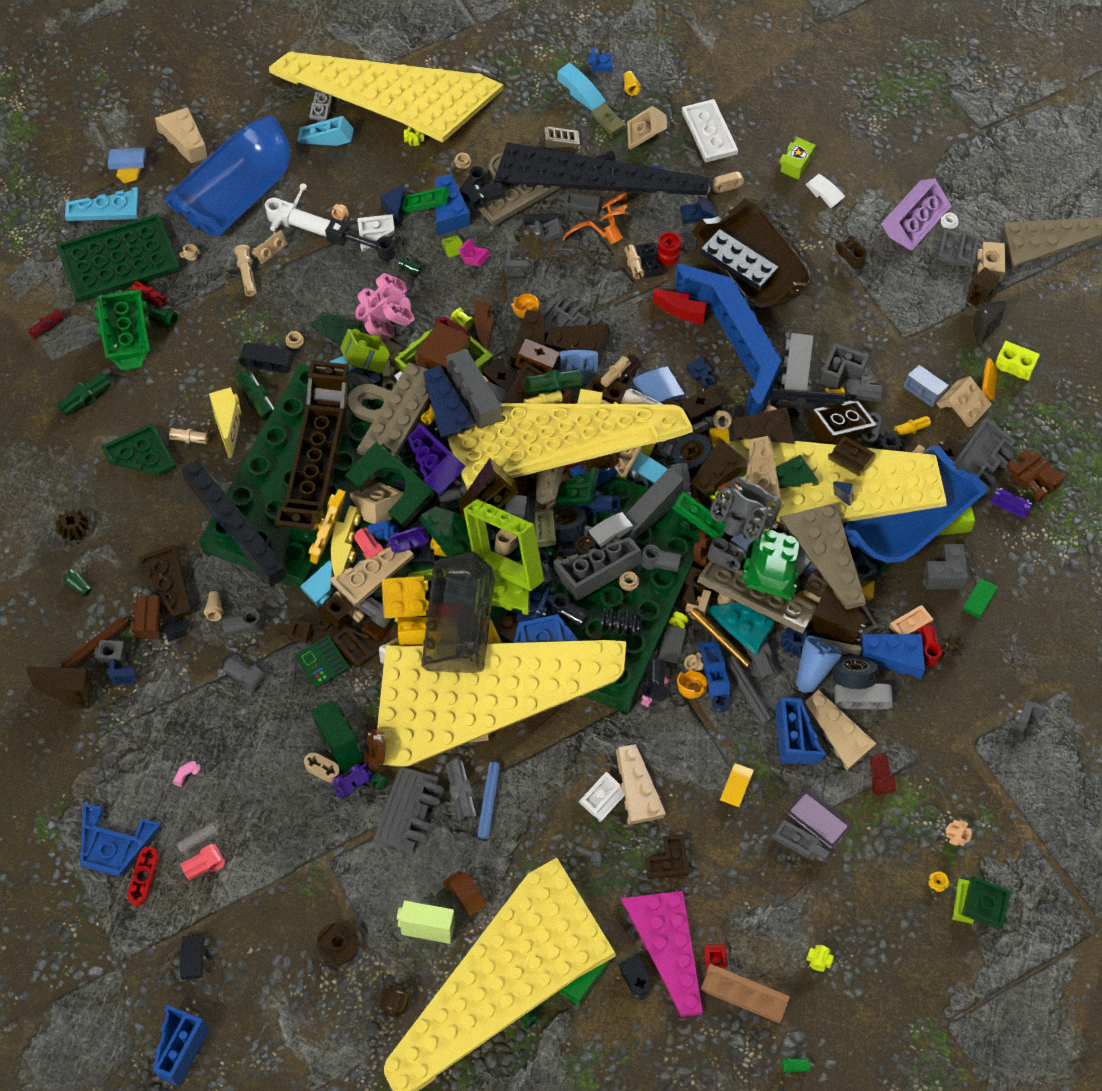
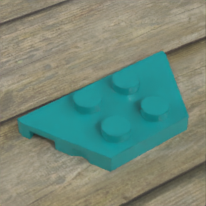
(743, 623)

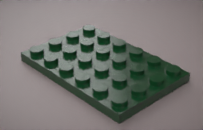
(117, 257)

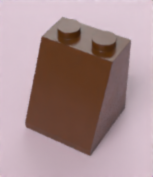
(439, 343)

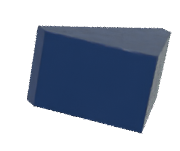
(392, 202)

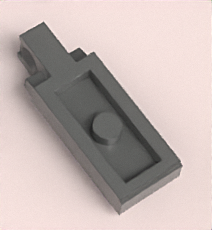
(800, 842)

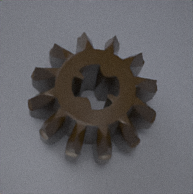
(72, 525)

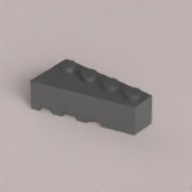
(473, 388)
(598, 567)

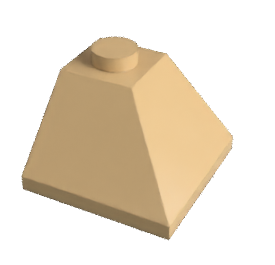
(645, 126)
(375, 502)

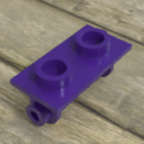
(1011, 502)
(400, 542)
(358, 775)

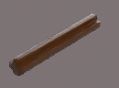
(89, 648)

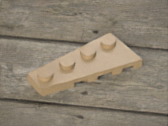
(761, 466)
(844, 735)
(640, 794)

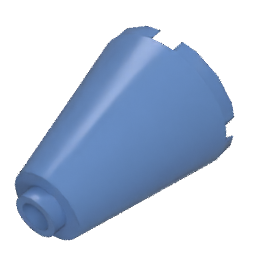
(815, 663)

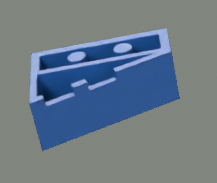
(453, 214)
(895, 652)
(795, 735)
(178, 1045)

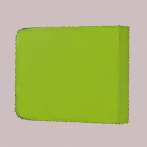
(452, 245)

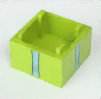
(364, 350)

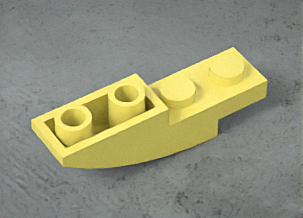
(341, 550)

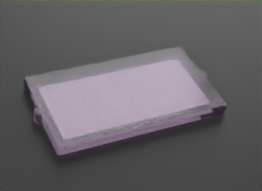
(819, 818)

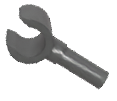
(595, 856)

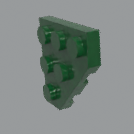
(140, 451)
(450, 531)

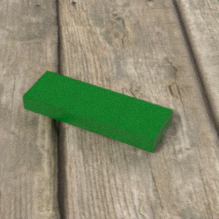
(425, 200)
(698, 515)

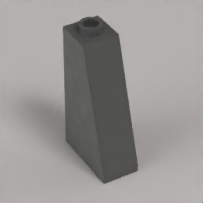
(654, 503)

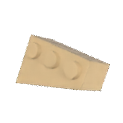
(182, 133)

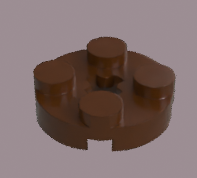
(701, 549)
(375, 749)

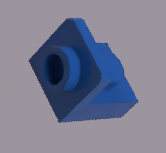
(600, 62)
(383, 529)

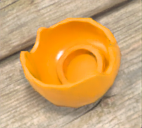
(524, 302)
(692, 684)

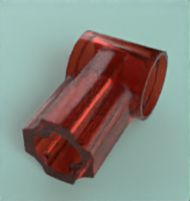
(882, 779)

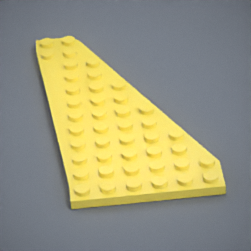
(419, 97)
(557, 435)
(441, 710)
(520, 960)

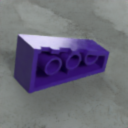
(436, 461)

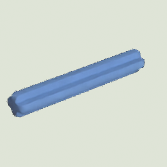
(488, 800)

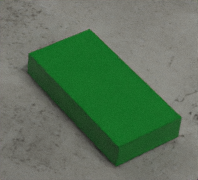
(980, 598)

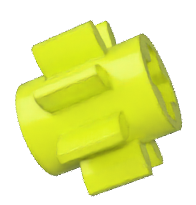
(413, 136)
(820, 958)

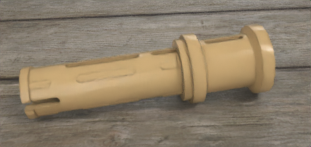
(244, 263)

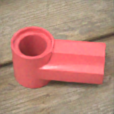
(367, 543)
(207, 860)

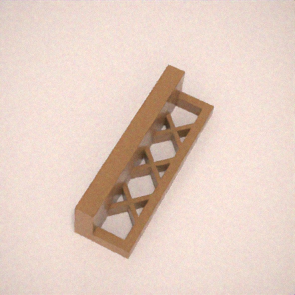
(745, 993)

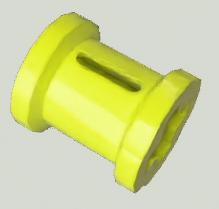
(462, 319)

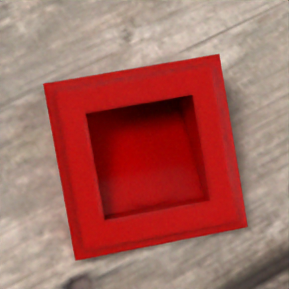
(715, 955)

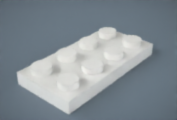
(709, 130)

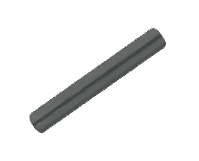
(748, 690)

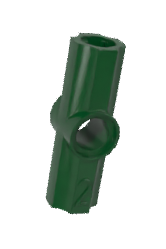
(553, 381)
(84, 394)
(255, 394)

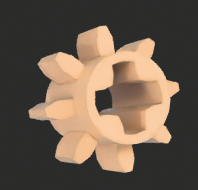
(958, 832)

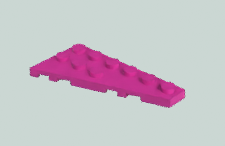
(666, 937)

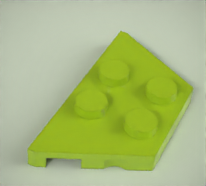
(510, 595)

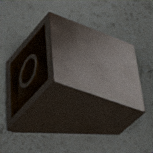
(835, 622)

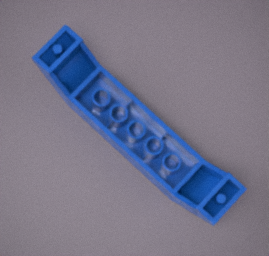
(740, 327)

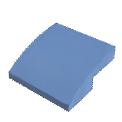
(127, 158)
(581, 360)
(659, 385)

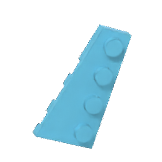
(112, 207)

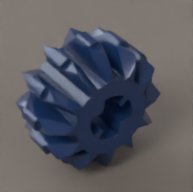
(789, 644)

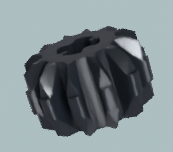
(890, 442)

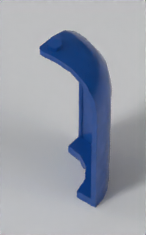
(232, 177)
(904, 534)

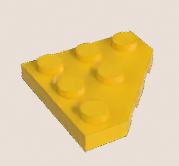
(327, 525)

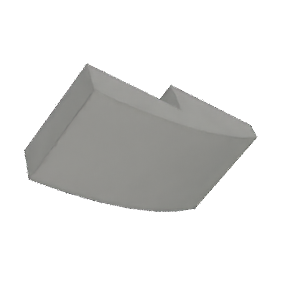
(321, 106)
(611, 527)

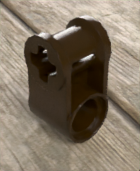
(852, 252)
(600, 462)

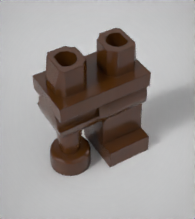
(1035, 469)

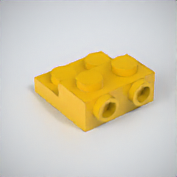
(404, 597)

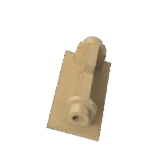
(270, 247)

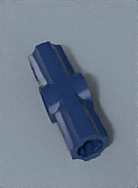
(602, 503)

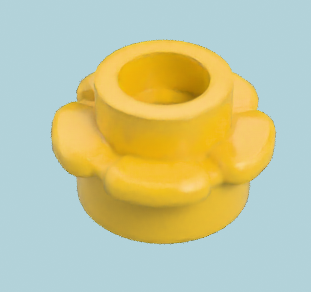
(942, 877)

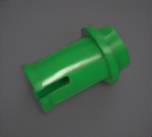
(795, 1065)

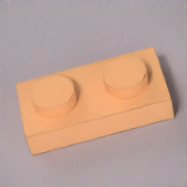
(911, 621)

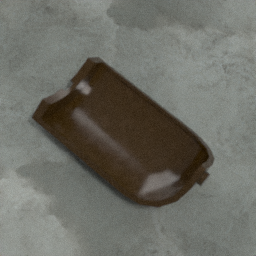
(754, 229)

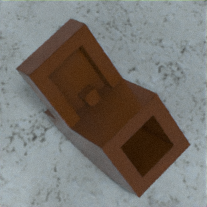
(465, 892)

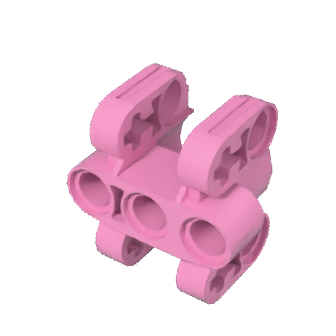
(383, 306)

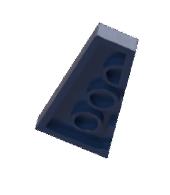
(448, 409)

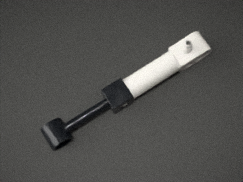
(335, 231)

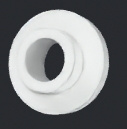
(949, 221)

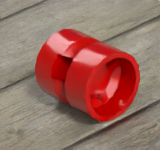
(669, 248)

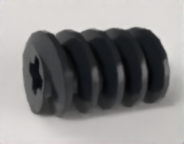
(621, 623)

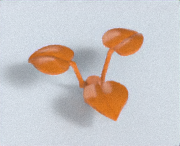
(611, 231)

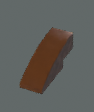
(483, 324)

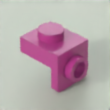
(472, 254)

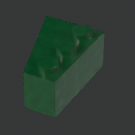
(338, 735)

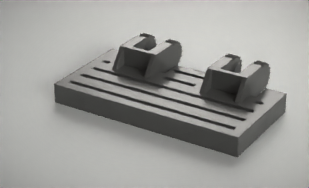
(559, 317)
(985, 452)
(406, 811)

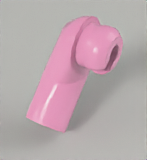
(183, 771)

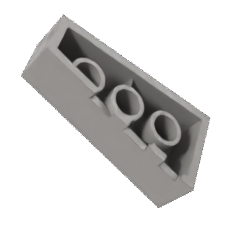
(797, 362)

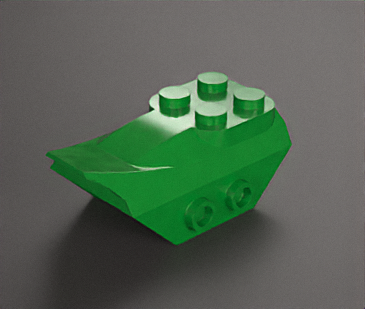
(123, 328)
(772, 565)

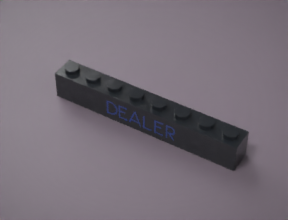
(234, 523)

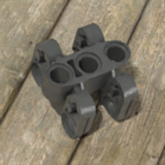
(745, 509)

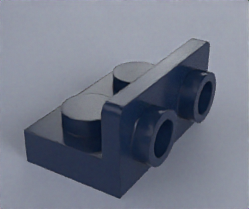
(537, 606)

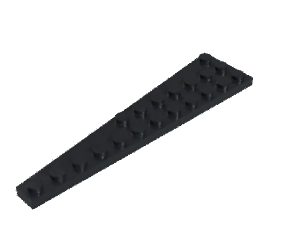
(554, 168)

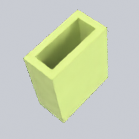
(426, 921)

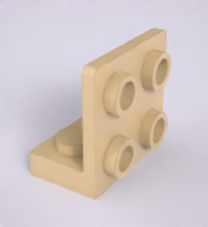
(966, 400)

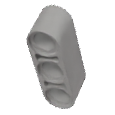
(874, 697)

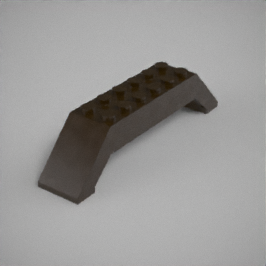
(316, 447)

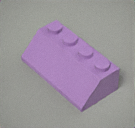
(917, 213)

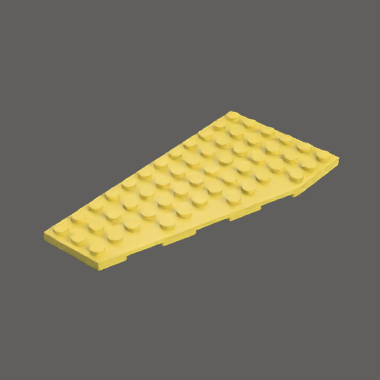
(889, 486)

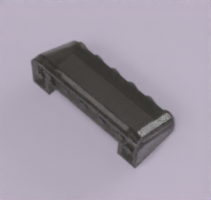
(458, 615)

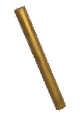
(720, 637)

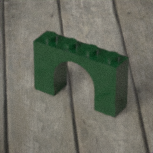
(379, 460)

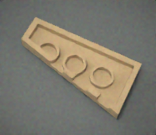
(366, 578)

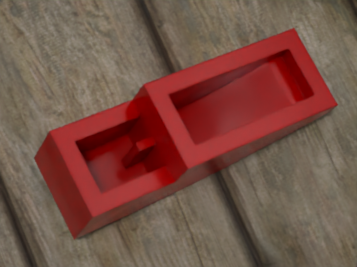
(680, 305)

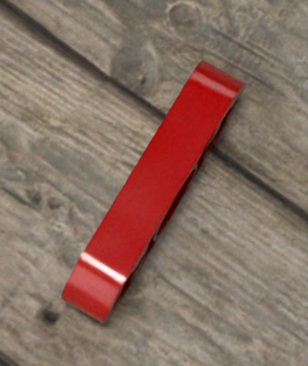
(141, 867)

